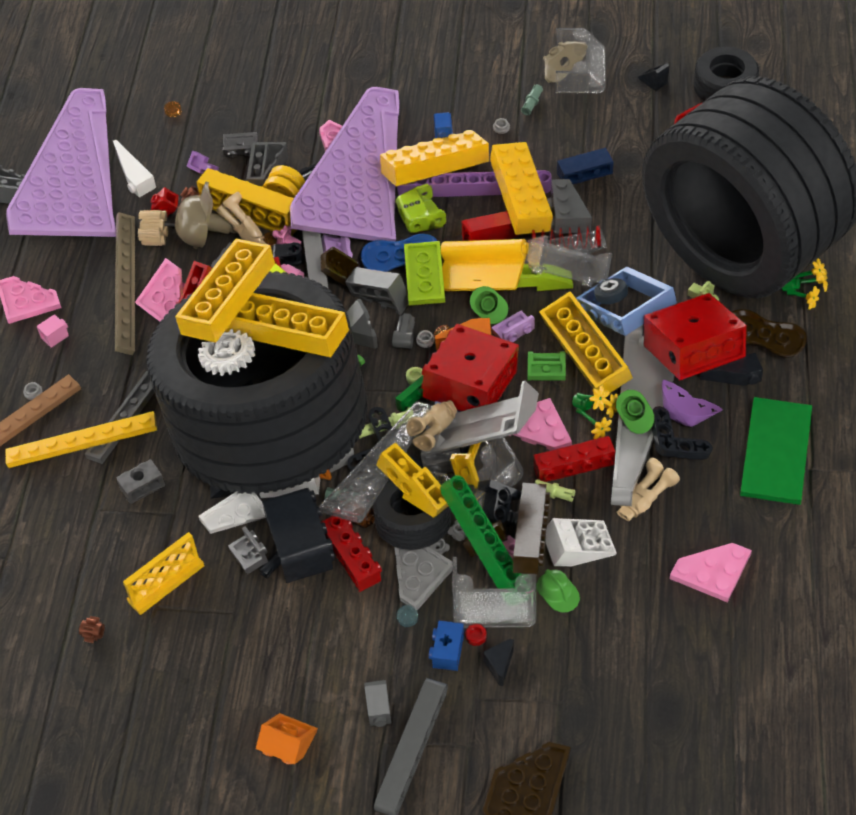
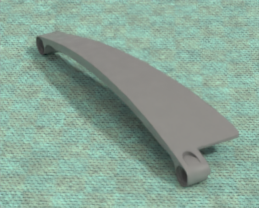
(632, 447)

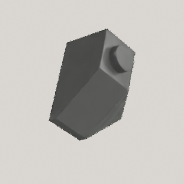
(361, 326)

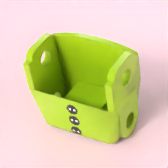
(419, 211)

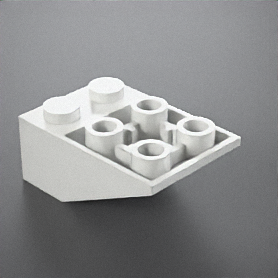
(578, 541)

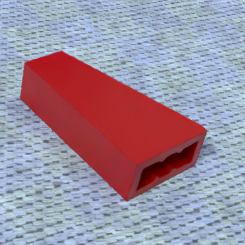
(488, 227)

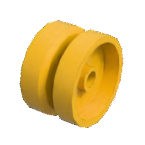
(284, 181)

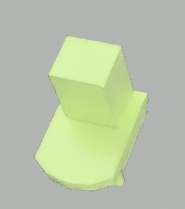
(697, 290)

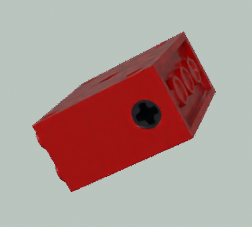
(694, 336)
(470, 369)

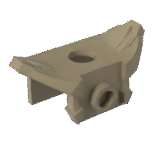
(572, 50)

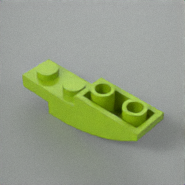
(543, 281)

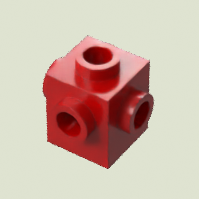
(165, 201)

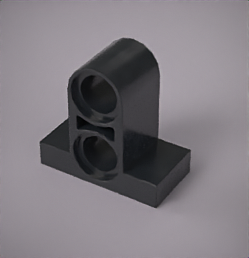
(497, 499)

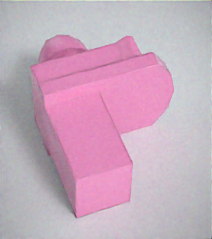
(284, 236)

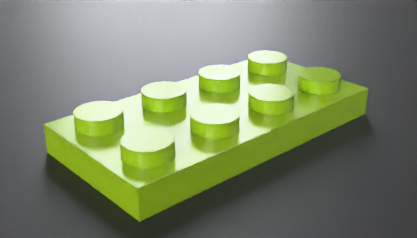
(424, 273)

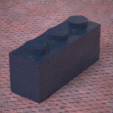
(585, 166)

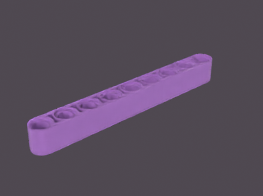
(467, 184)

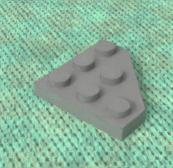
(420, 574)

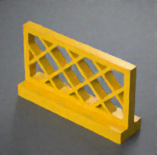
(161, 583)

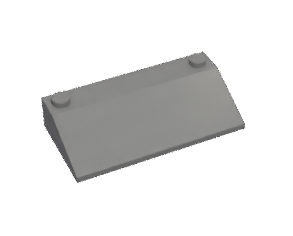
(487, 422)

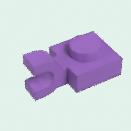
(199, 163)

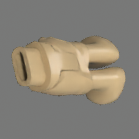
(247, 228)
(437, 418)
(643, 497)

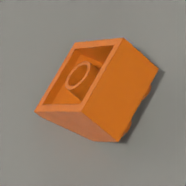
(285, 738)

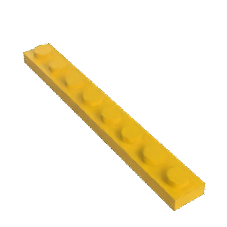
(81, 439)

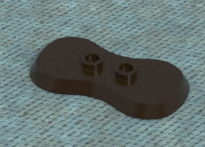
(779, 337)

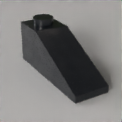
(739, 372)

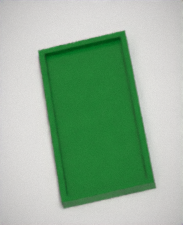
(776, 451)

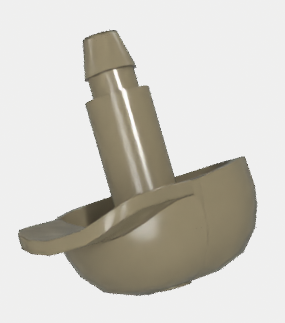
(195, 218)

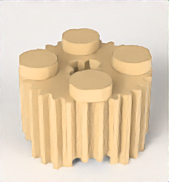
(152, 228)

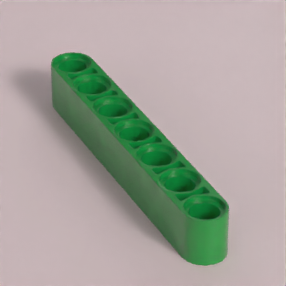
(479, 531)

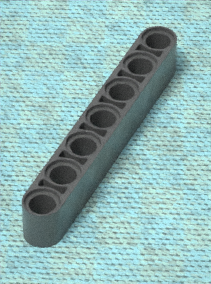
(410, 747)

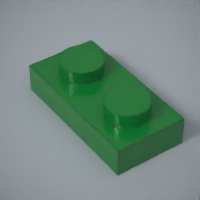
(410, 395)

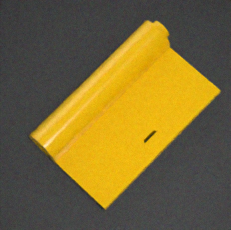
(483, 264)

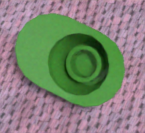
(489, 304)
(635, 411)
(558, 591)

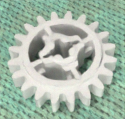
(227, 353)

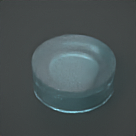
(407, 616)

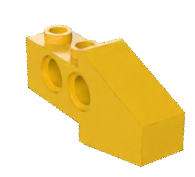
(416, 483)

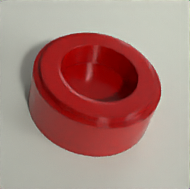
(476, 634)

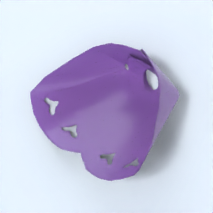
(686, 409)

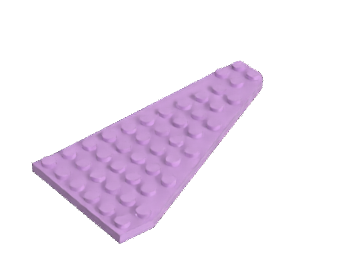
(70, 177)
(346, 188)

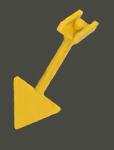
(464, 465)

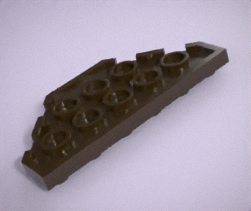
(528, 783)

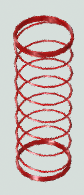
(597, 238)

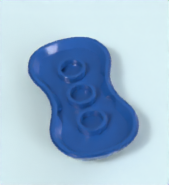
(388, 255)

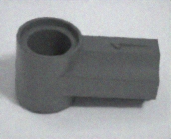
(404, 334)

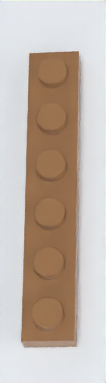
(37, 408)

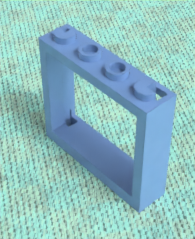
(661, 294)

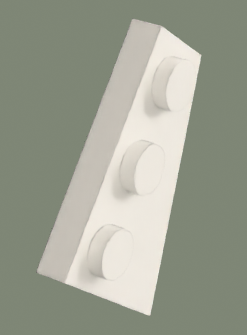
(232, 512)

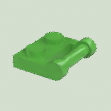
(547, 366)

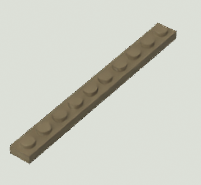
(125, 284)

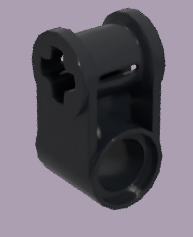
(287, 253)

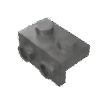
(238, 143)
(440, 461)
(248, 551)

